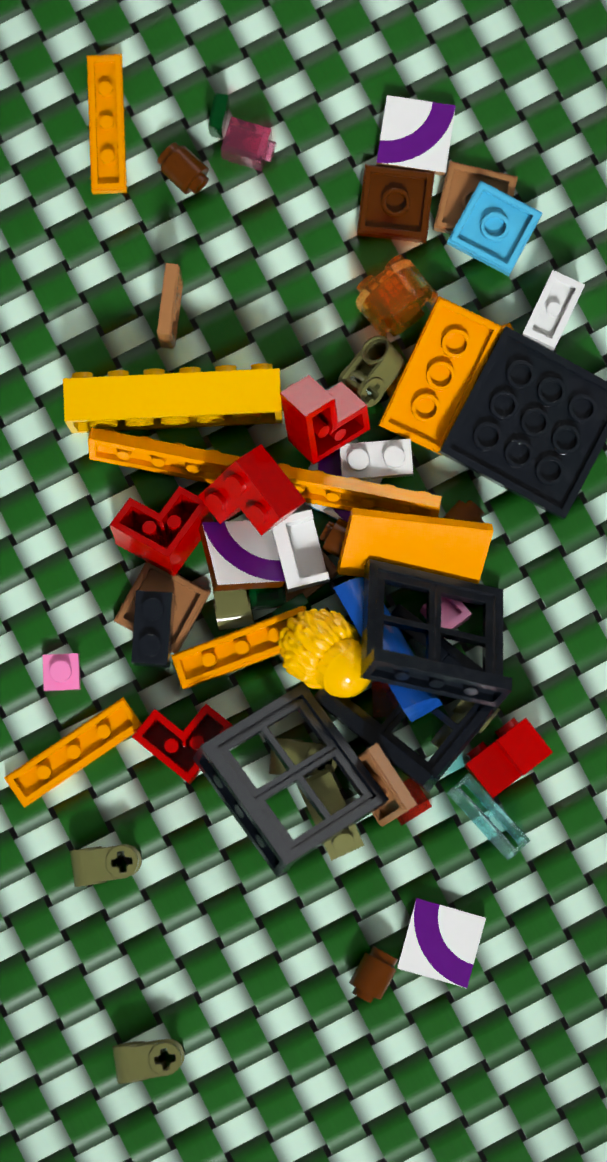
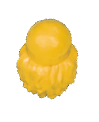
(323, 652)

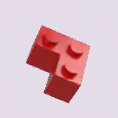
(322, 419)
(255, 487)
(162, 537)
(176, 746)
(508, 757)

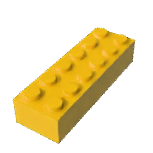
(173, 399)

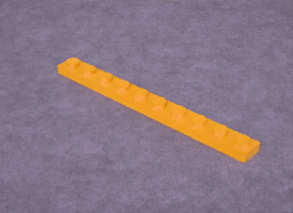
(207, 465)

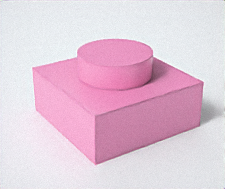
(452, 613)
(61, 672)

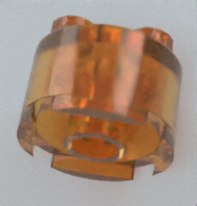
(395, 297)

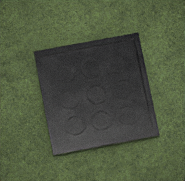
(531, 423)

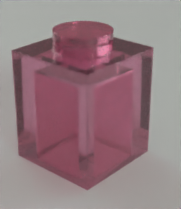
(248, 144)

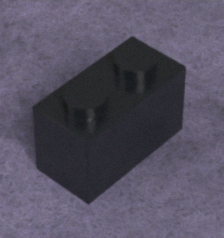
(153, 629)

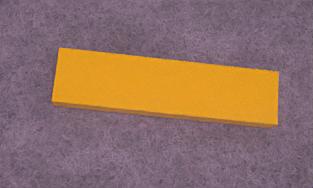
(107, 124)
(231, 651)
(73, 752)

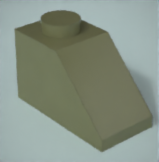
(329, 794)

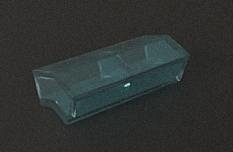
(483, 821)

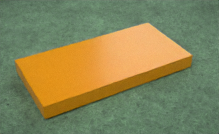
(439, 374)
(416, 542)

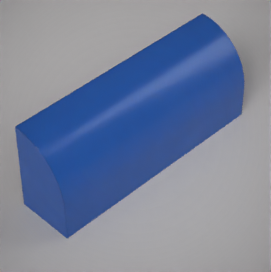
(413, 702)

